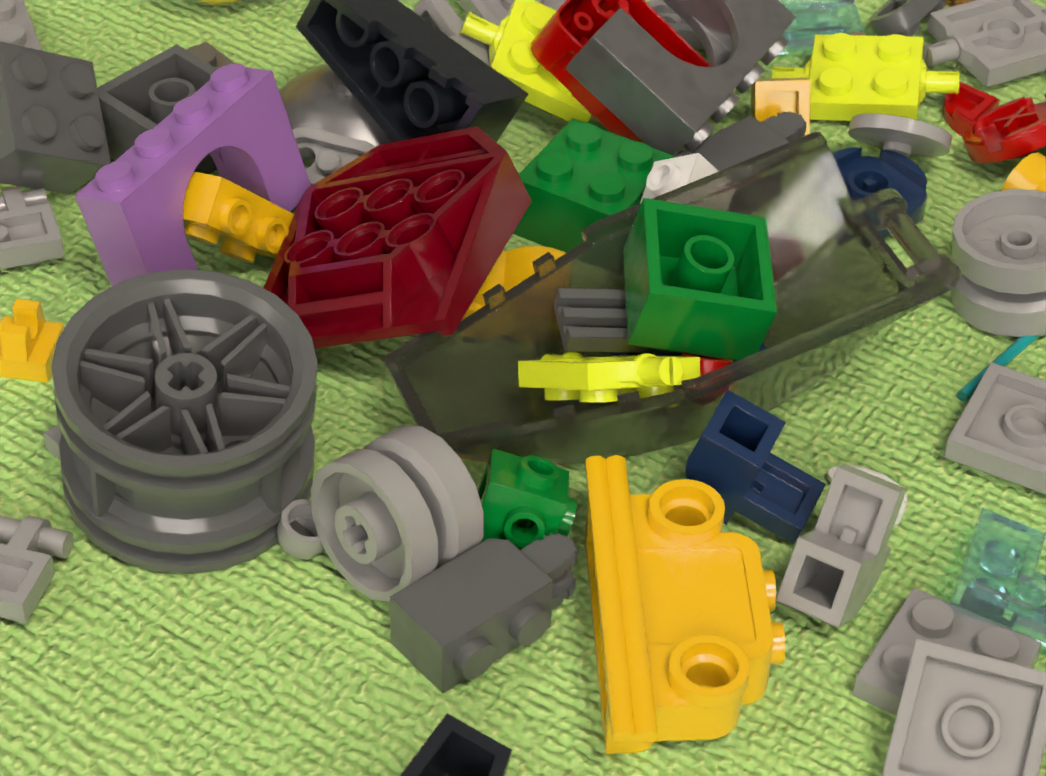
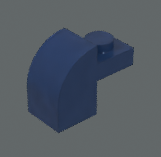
(752, 481)

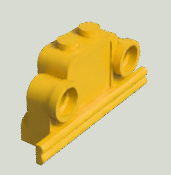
(673, 611)

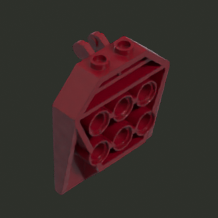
(399, 238)

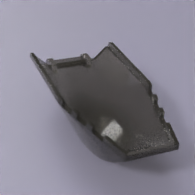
(832, 296)

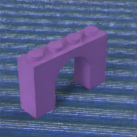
(139, 198)

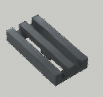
(595, 308)

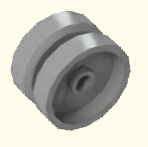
(1002, 262)
(396, 510)

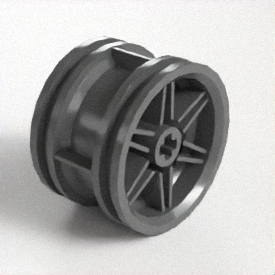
(184, 418)

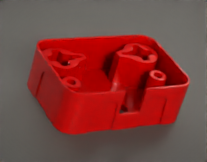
(576, 24)

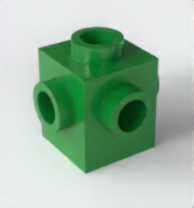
(524, 499)

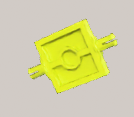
(513, 58)
(868, 76)
(605, 377)

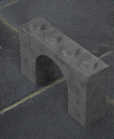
(668, 98)

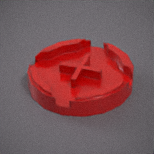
(1007, 131)

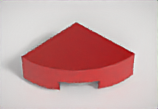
(964, 108)

